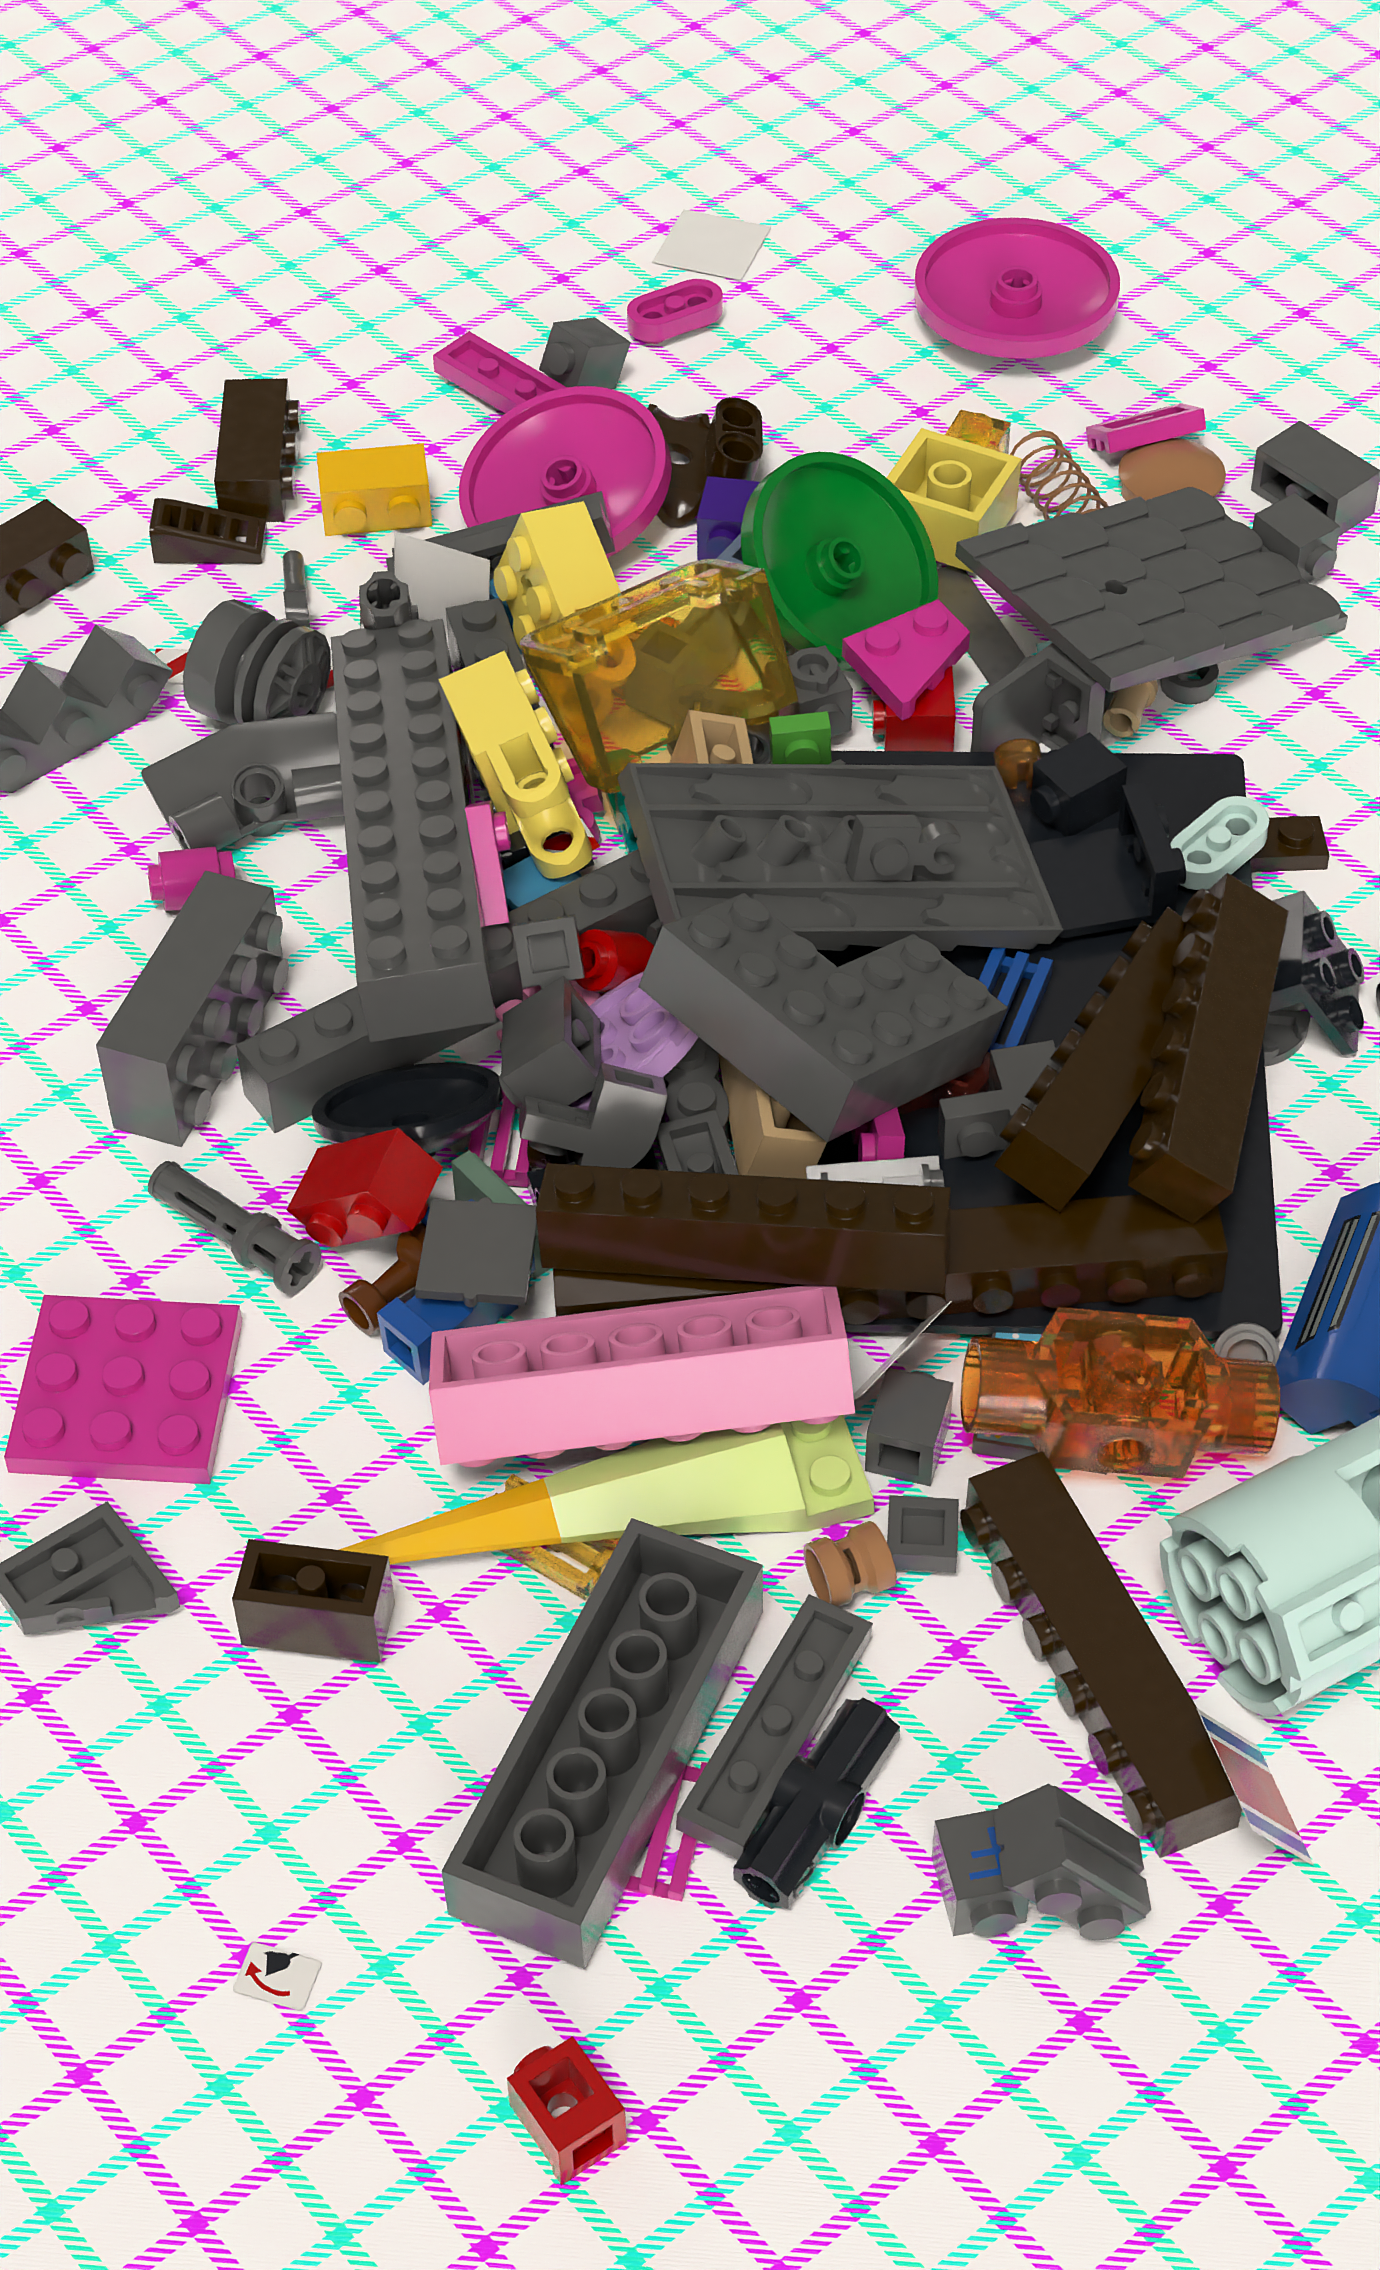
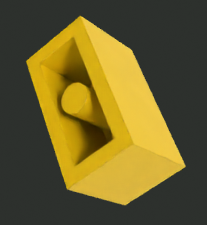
(374, 489)

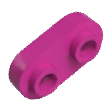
(674, 310)

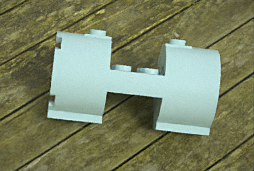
(1285, 1573)

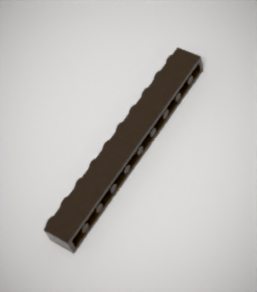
(996, 1263)

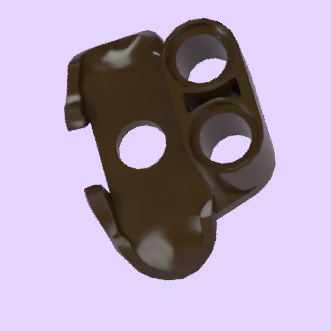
(722, 449)

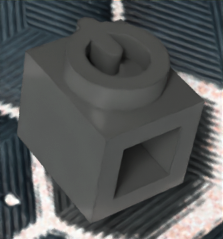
(821, 688)

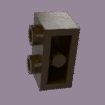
(314, 1600)

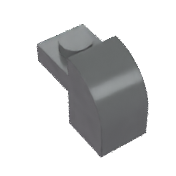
(973, 1122)
(613, 1130)

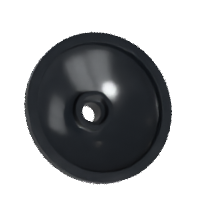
(426, 1101)

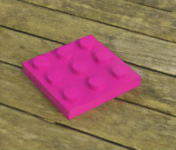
(124, 1389)

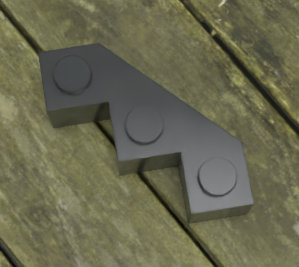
(64, 714)

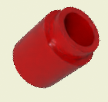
(612, 958)

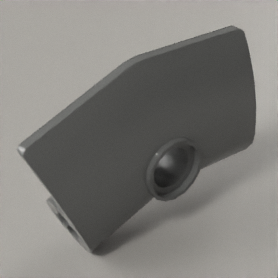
(210, 783)

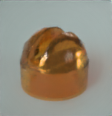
(1015, 761)

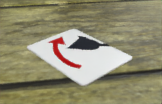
(277, 1976)

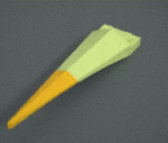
(717, 1483)

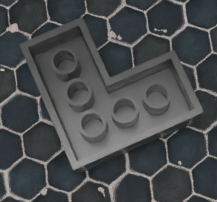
(817, 1034)

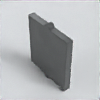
(477, 1252)

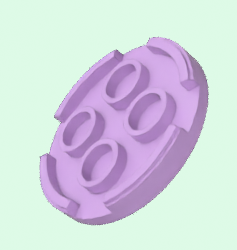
(638, 1033)

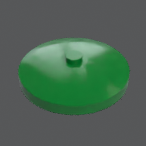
(836, 549)

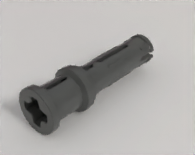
(253, 1238)

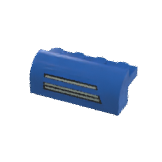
(1333, 1344)

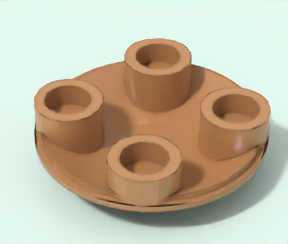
(1168, 467)

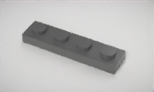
(773, 1725)

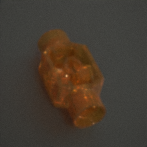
(1120, 1394)

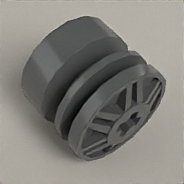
(254, 666)

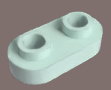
(1209, 841)

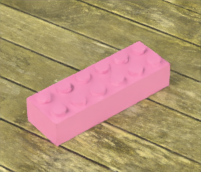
(639, 1374)

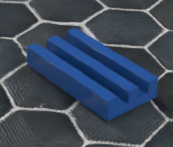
(1016, 970)

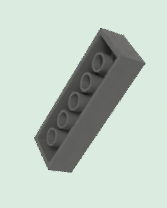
(604, 1743)

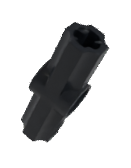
(816, 1803)

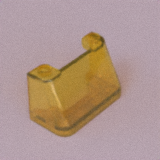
(646, 656)

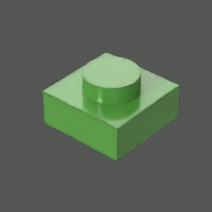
(800, 739)

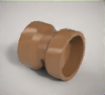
(850, 1564)

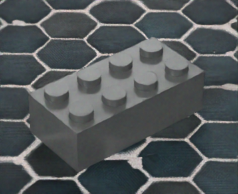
(192, 1008)

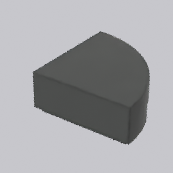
(1284, 1034)

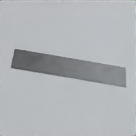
(989, 642)

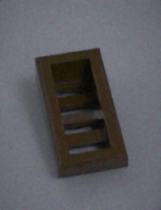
(195, 532)

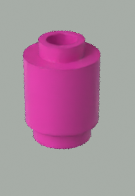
(181, 870)

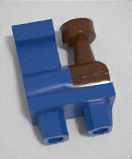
(411, 1322)

